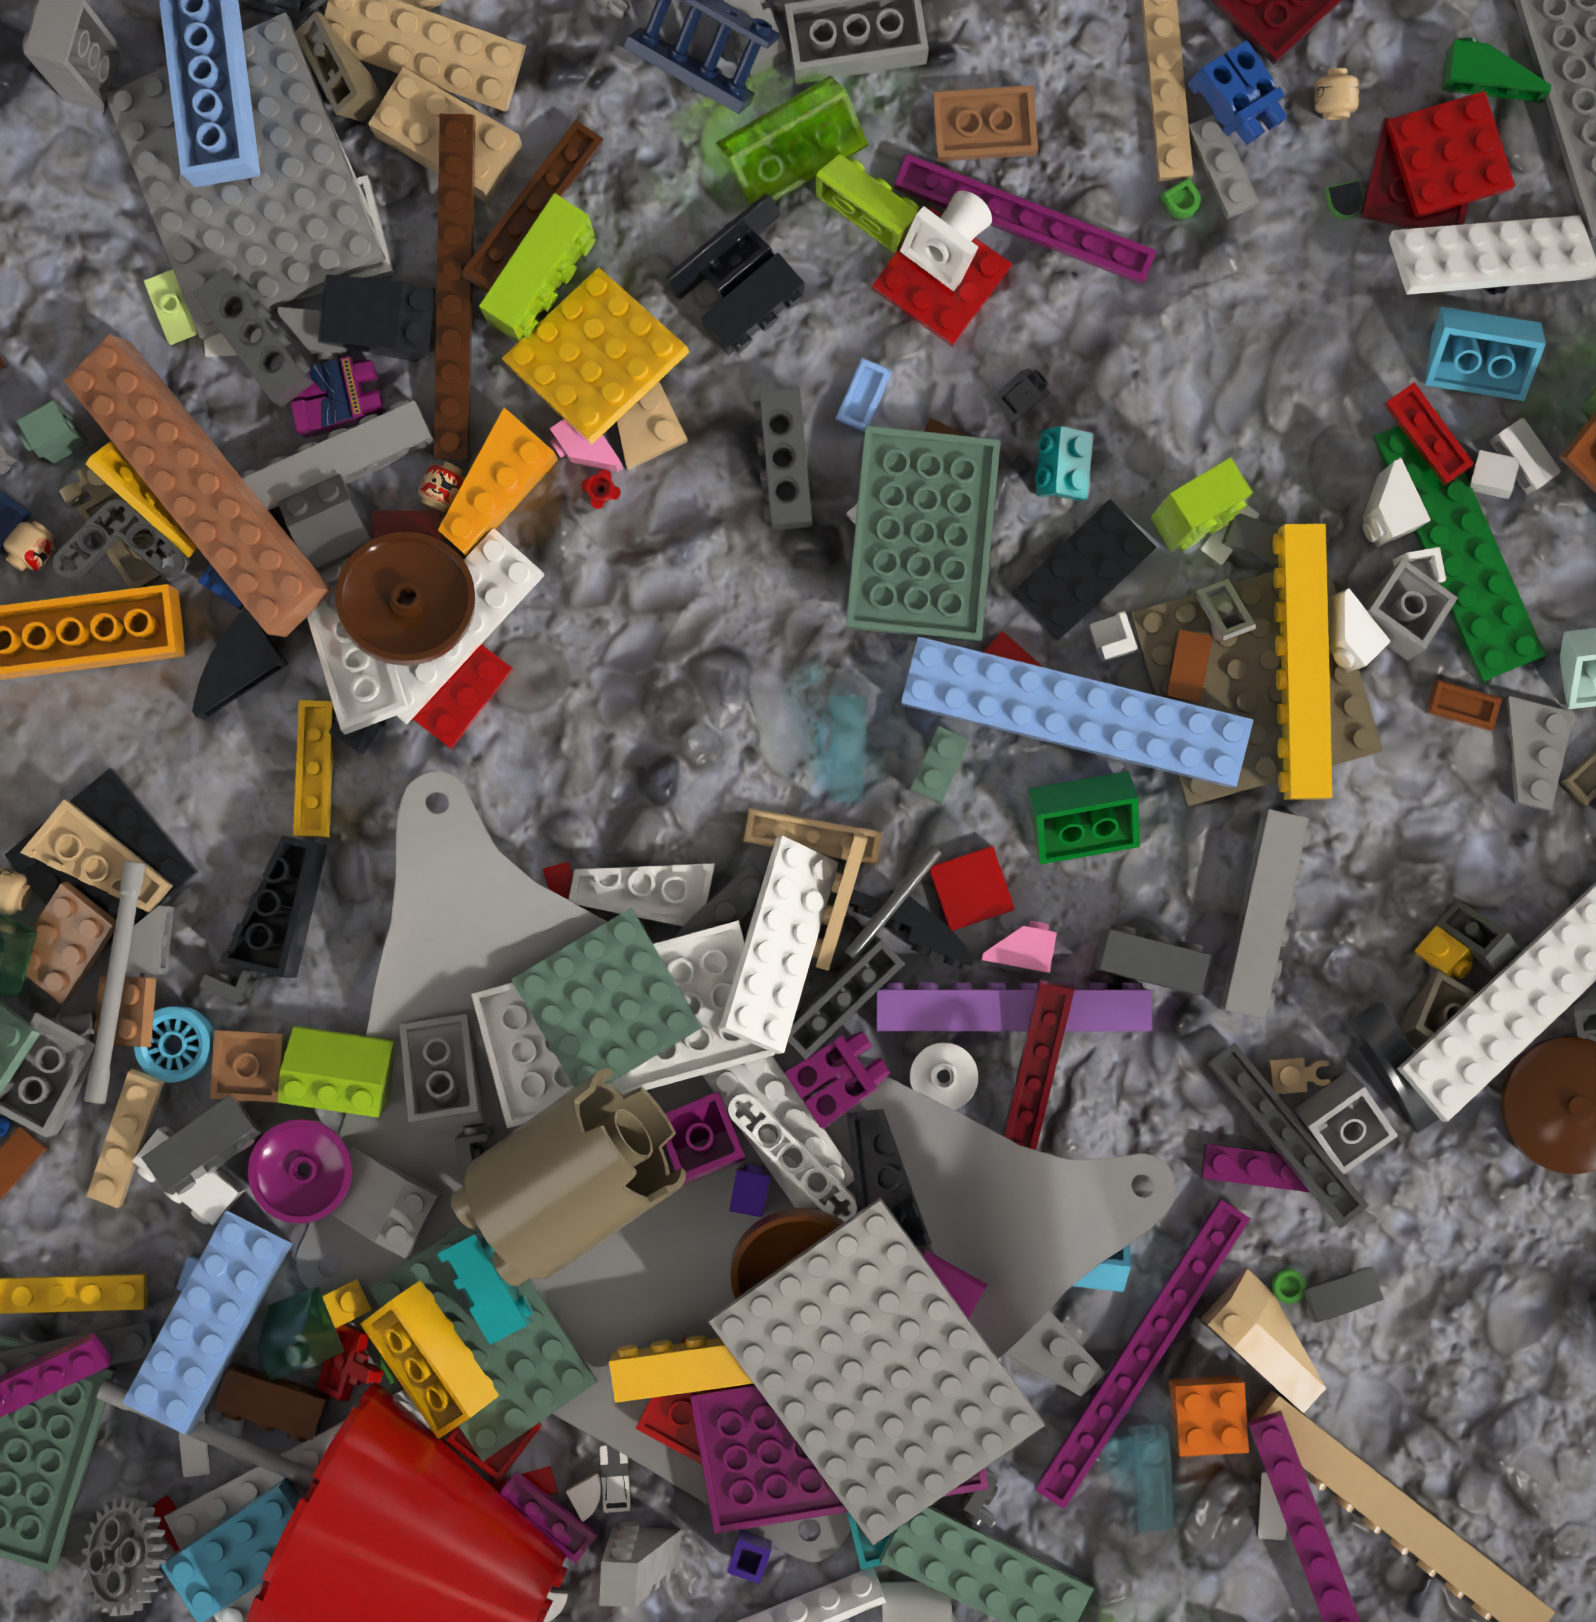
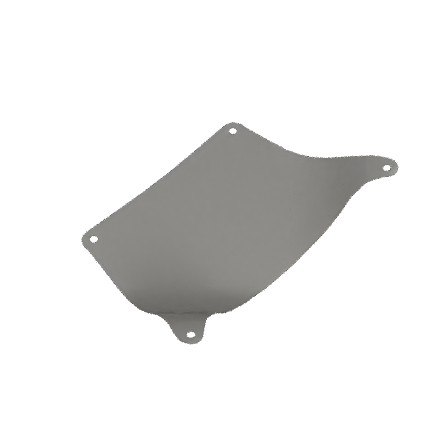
(989, 1205)

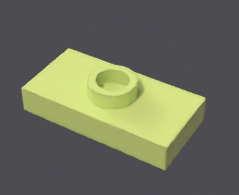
(170, 307)

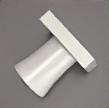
(944, 243)

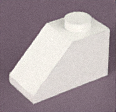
(1353, 632)

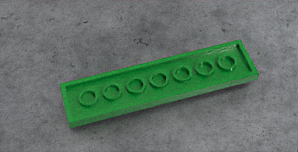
(1488, 603)

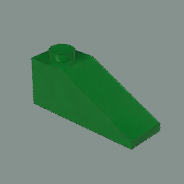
(1480, 67)

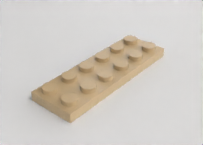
(431, 46)

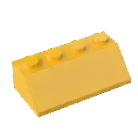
(429, 1359)

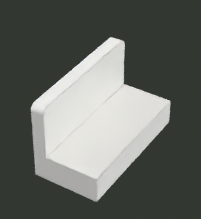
(1535, 464)

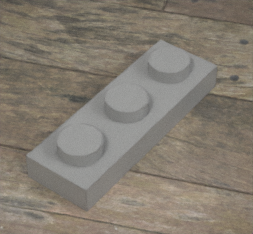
(1223, 167)

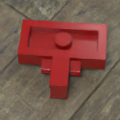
(348, 1367)

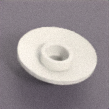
(957, 1062)

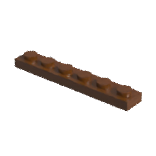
(553, 176)

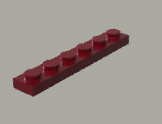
(1038, 1063)

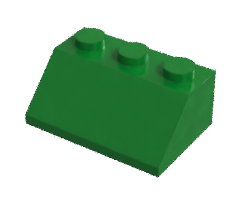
(1085, 817)

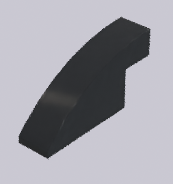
(236, 665)
(1385, 1051)

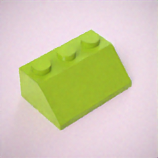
(866, 201)
(336, 1071)

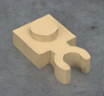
(1292, 1075)

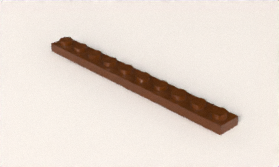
(454, 291)

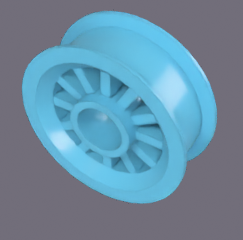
(204, 1034)

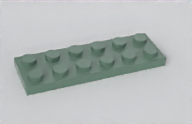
(983, 1571)

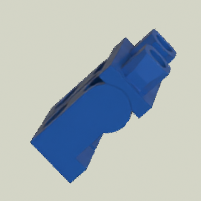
(1240, 93)

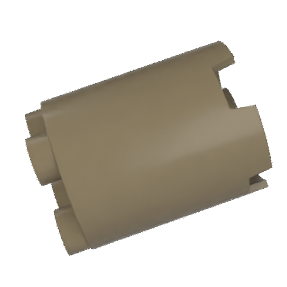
(568, 1178)

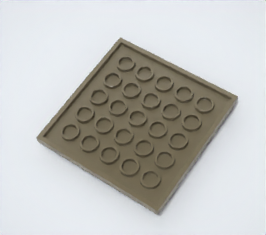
(1243, 683)

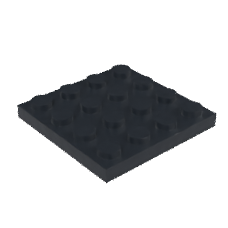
(125, 818)

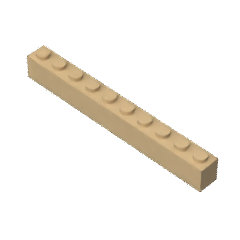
(1406, 1521)

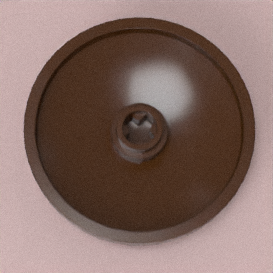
(405, 598)
(1552, 1104)
(775, 1242)

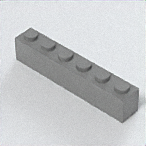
(347, 452)
(1264, 914)

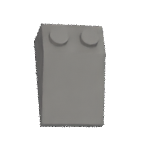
(440, 1074)
(48, 1078)
(386, 1203)

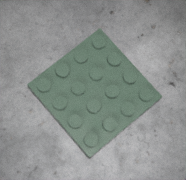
(607, 1001)

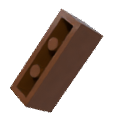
(271, 1404)

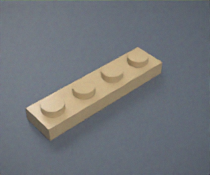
(835, 914)
(125, 1138)

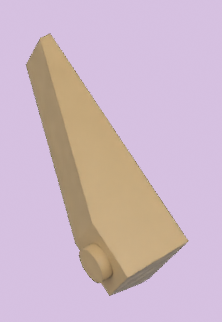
(1259, 1331)

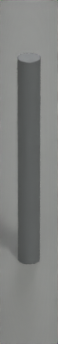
(893, 902)

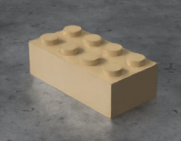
(410, 124)

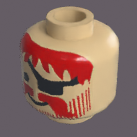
(440, 486)
(29, 546)

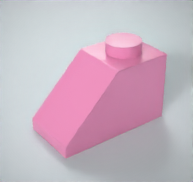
(580, 451)
(1024, 948)

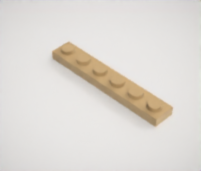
(1167, 90)

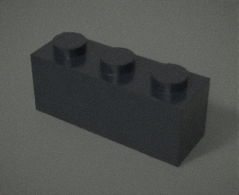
(754, 305)

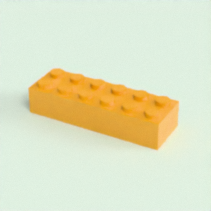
(90, 631)

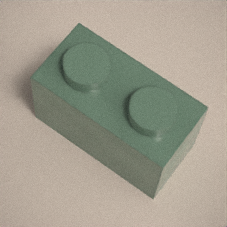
(51, 432)
(939, 765)

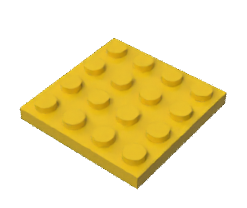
(595, 355)

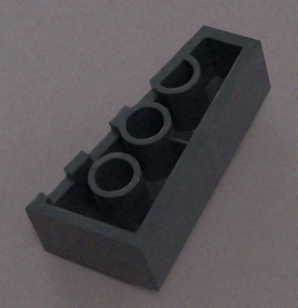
(280, 911)

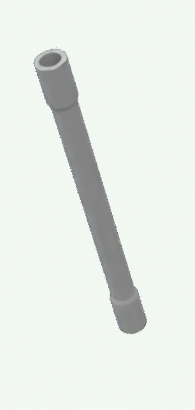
(100, 1071)
(295, 1471)

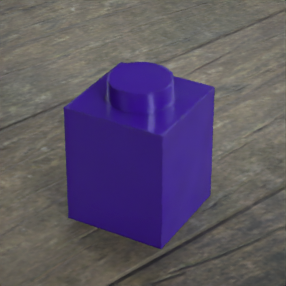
(750, 1190)
(749, 1556)

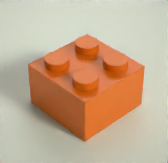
(1208, 1415)

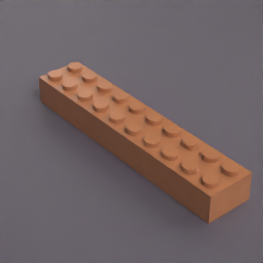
(198, 486)

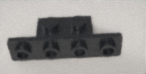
(729, 254)

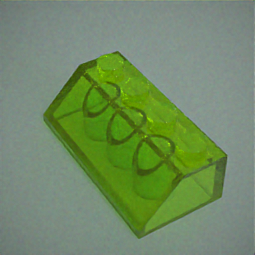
(793, 141)

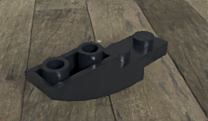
(926, 932)

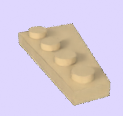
(649, 428)
(88, 852)

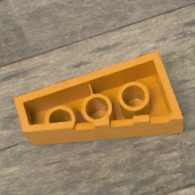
(497, 482)

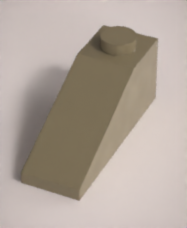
(338, 69)

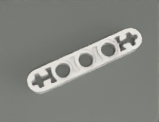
(787, 1140)

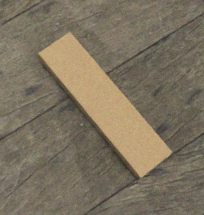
(820, 836)

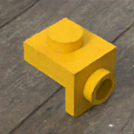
(1445, 954)
(346, 1303)

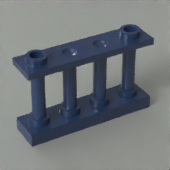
(704, 74)

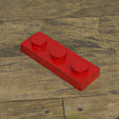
(1428, 433)

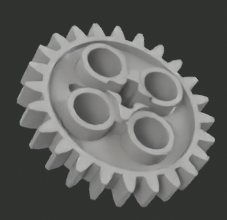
(123, 1556)

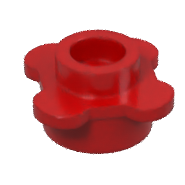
(591, 487)

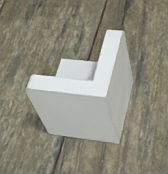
(1494, 474)
(1427, 561)
(1113, 637)

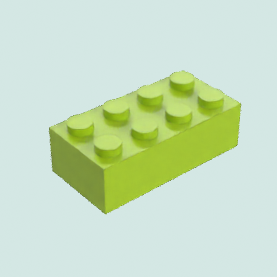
(538, 269)
(1201, 506)

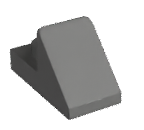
(1224, 610)

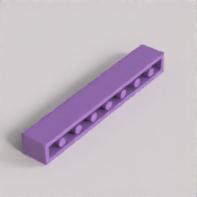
(1007, 1009)

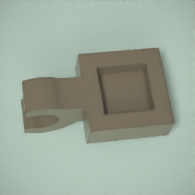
(88, 485)

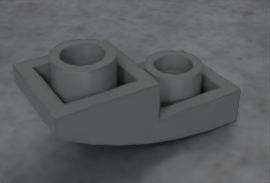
(1251, 538)
(1343, 1294)

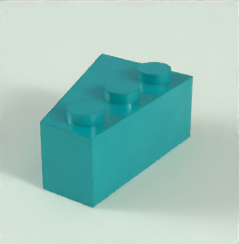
(492, 1300)

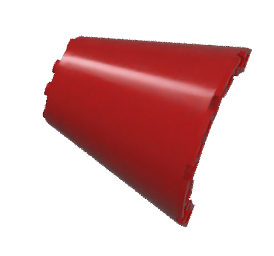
(404, 1535)

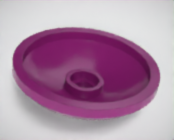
(277, 1177)

